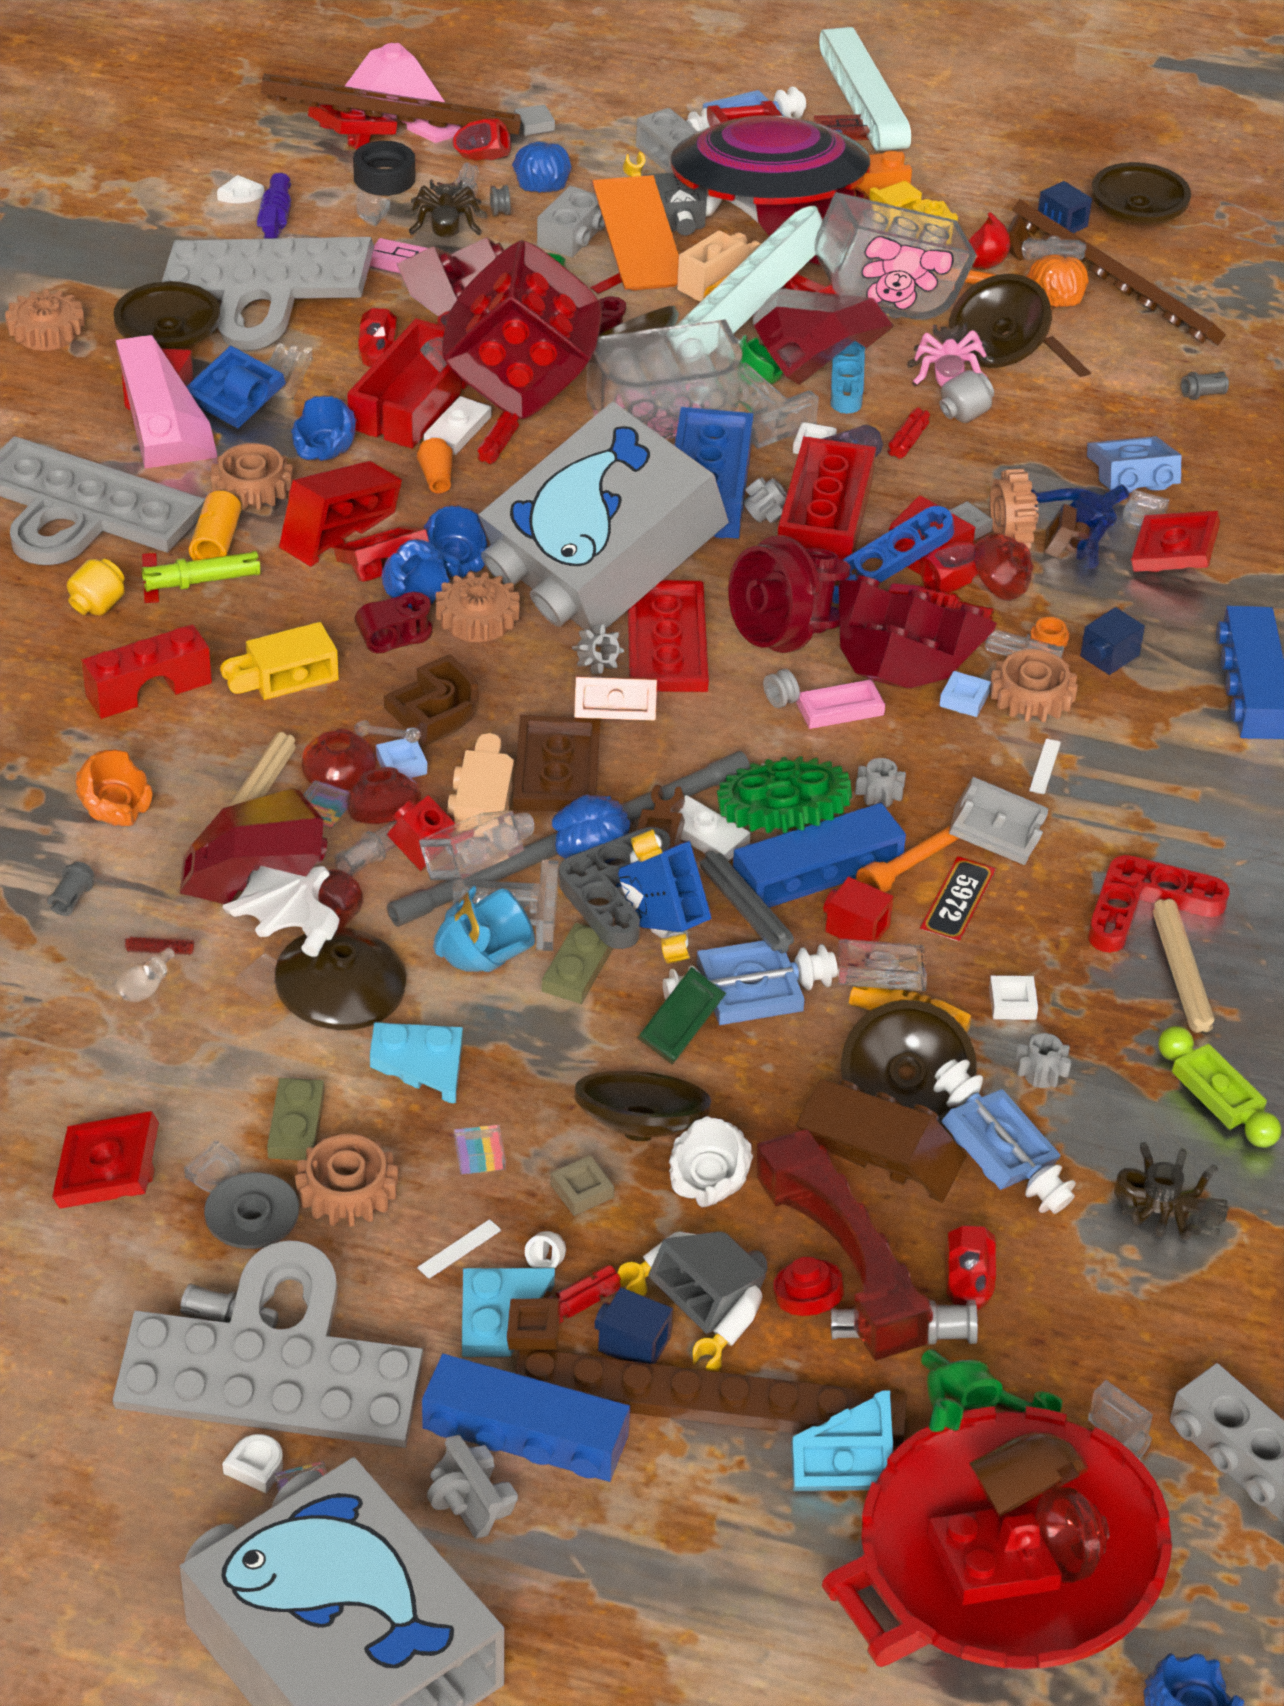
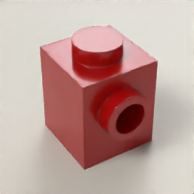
(416, 823)
(858, 911)

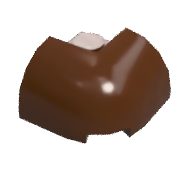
(437, 702)
(1026, 1469)

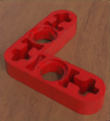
(1134, 889)

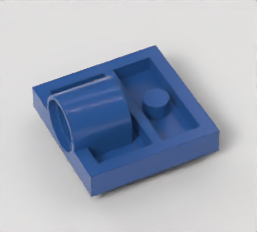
(235, 386)

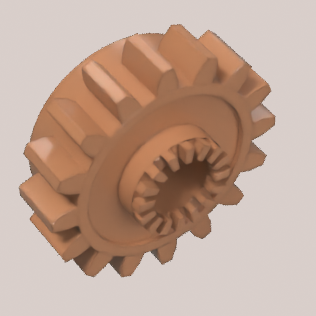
(45, 320)
(252, 474)
(1014, 506)
(477, 607)
(1033, 684)
(346, 1178)

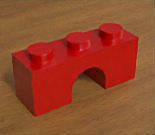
(117, 674)

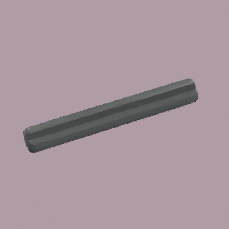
(747, 902)

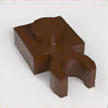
(665, 814)

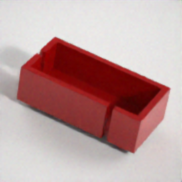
(403, 390)

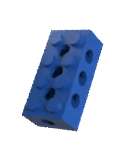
(724, 457)

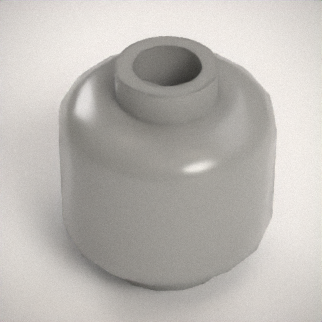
(966, 396)

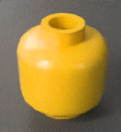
(95, 587)

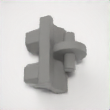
(465, 1487)

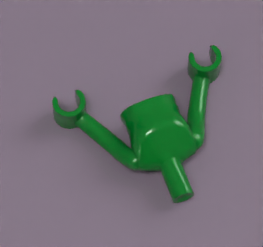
(972, 1388)

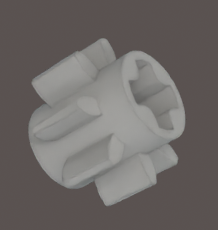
(765, 500)
(598, 660)
(880, 782)
(1043, 1060)

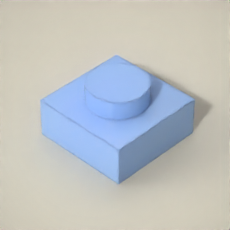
(965, 694)
(403, 756)

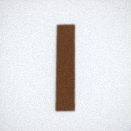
(1067, 357)

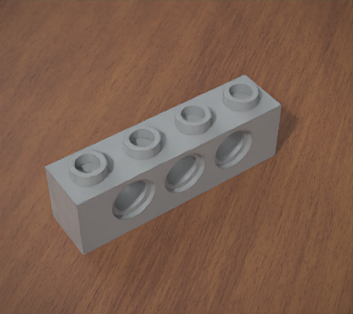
(1235, 1433)

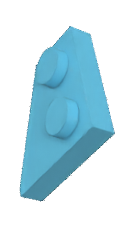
(419, 1055)
(488, 1303)
(845, 1450)

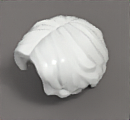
(709, 1161)

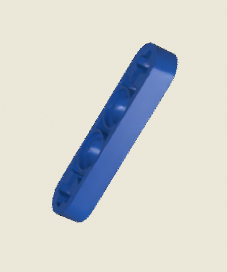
(895, 560)

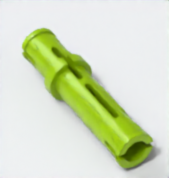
(200, 571)

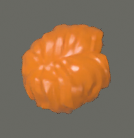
(1061, 279)
(113, 788)

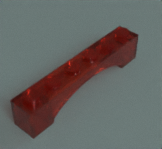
(889, 1310)

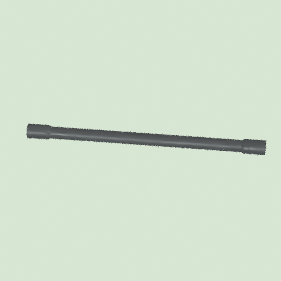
(425, 900)

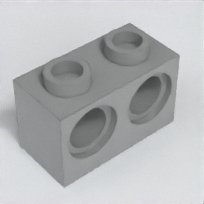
(659, 135)
(569, 222)

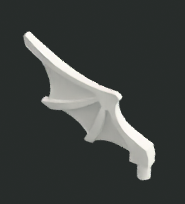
(287, 901)

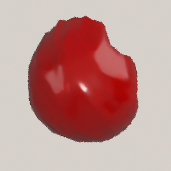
(990, 243)

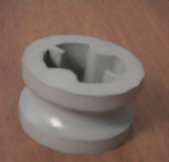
(781, 688)

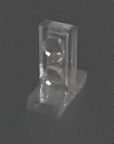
(774, 414)
(536, 899)

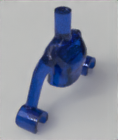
(1092, 510)

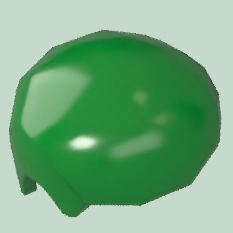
(760, 360)

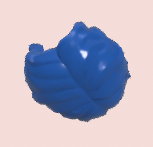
(542, 167)
(323, 429)
(459, 537)
(415, 568)
(588, 824)
(1188, 1683)

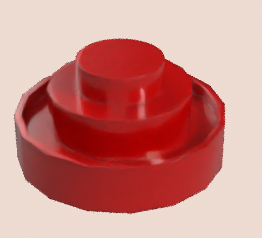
(808, 1287)

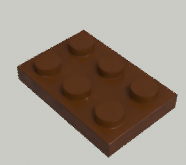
(555, 761)

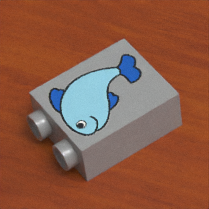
(601, 520)
(339, 1603)

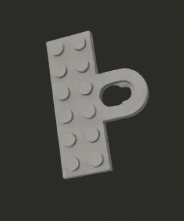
(272, 271)
(92, 497)
(269, 1375)

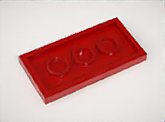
(670, 637)

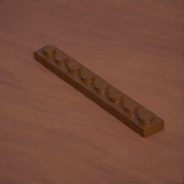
(377, 103)
(1125, 279)
(703, 1393)

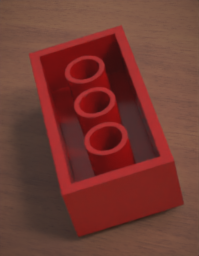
(828, 495)

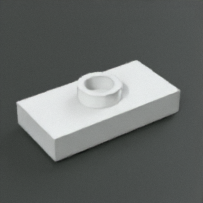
(459, 423)
(710, 831)

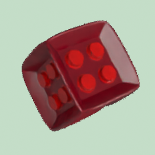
(522, 330)

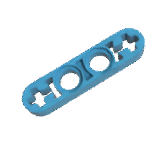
(855, 385)

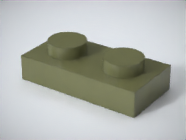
(576, 964)
(295, 1118)

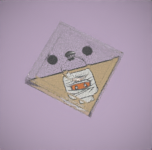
(882, 965)

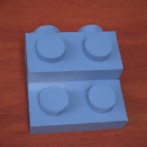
(1136, 463)

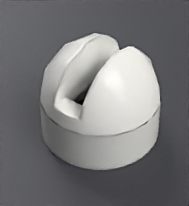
(538, 1248)

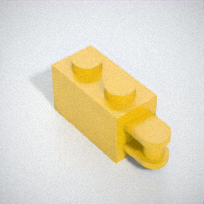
(283, 662)

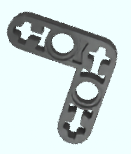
(589, 877)

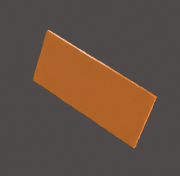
(638, 232)

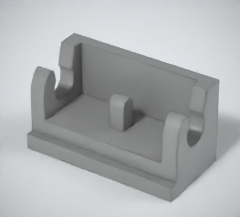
(998, 820)

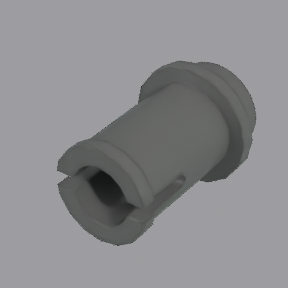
(1204, 384)
(75, 881)

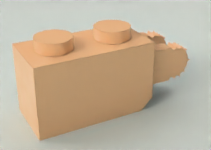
(711, 261)
(482, 781)

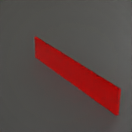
(607, 284)
(150, 560)

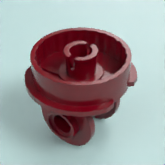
(784, 593)

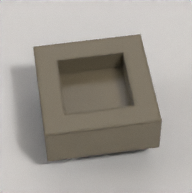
(582, 1185)

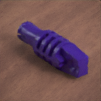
(275, 206)

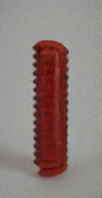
(159, 945)

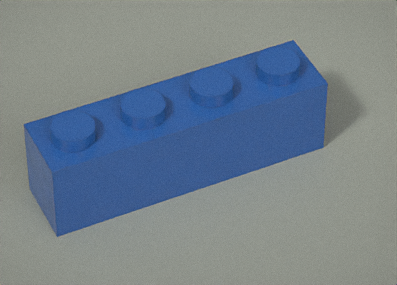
(1254, 670)
(819, 855)
(526, 1417)

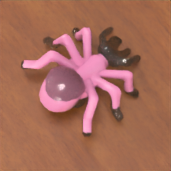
(950, 356)

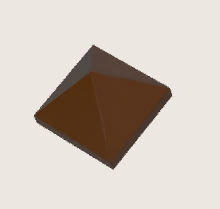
(1018, 234)

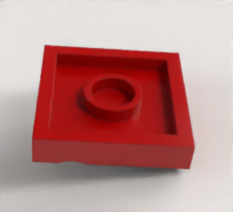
(354, 123)
(1175, 541)
(367, 552)
(106, 1160)
(994, 1555)

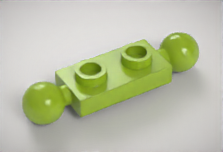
(1219, 1086)

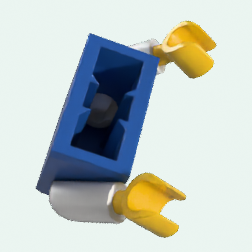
(664, 892)

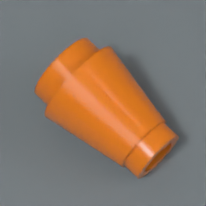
(436, 463)

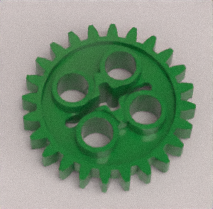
(784, 794)

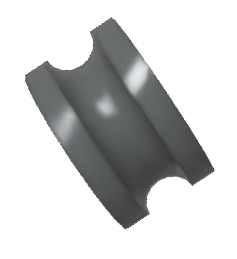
(500, 200)

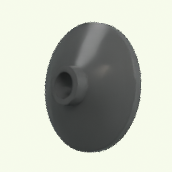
(251, 1210)

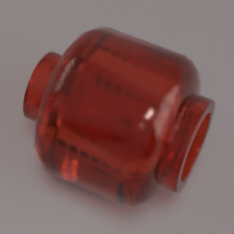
(342, 895)

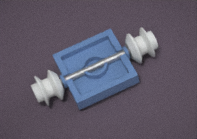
(790, 103)
(758, 979)
(1001, 1138)

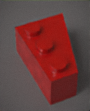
(335, 505)

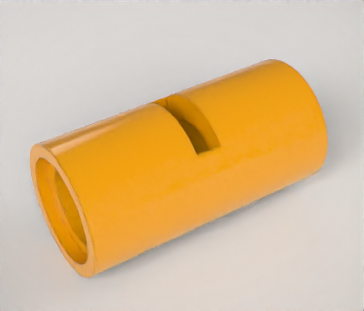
(215, 526)

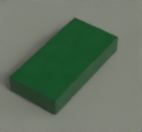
(681, 1015)

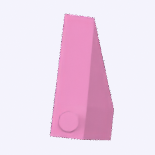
(399, 73)
(163, 410)

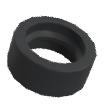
(384, 154)

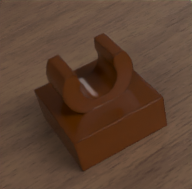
(1062, 530)
(533, 1324)

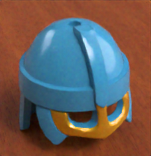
(484, 933)

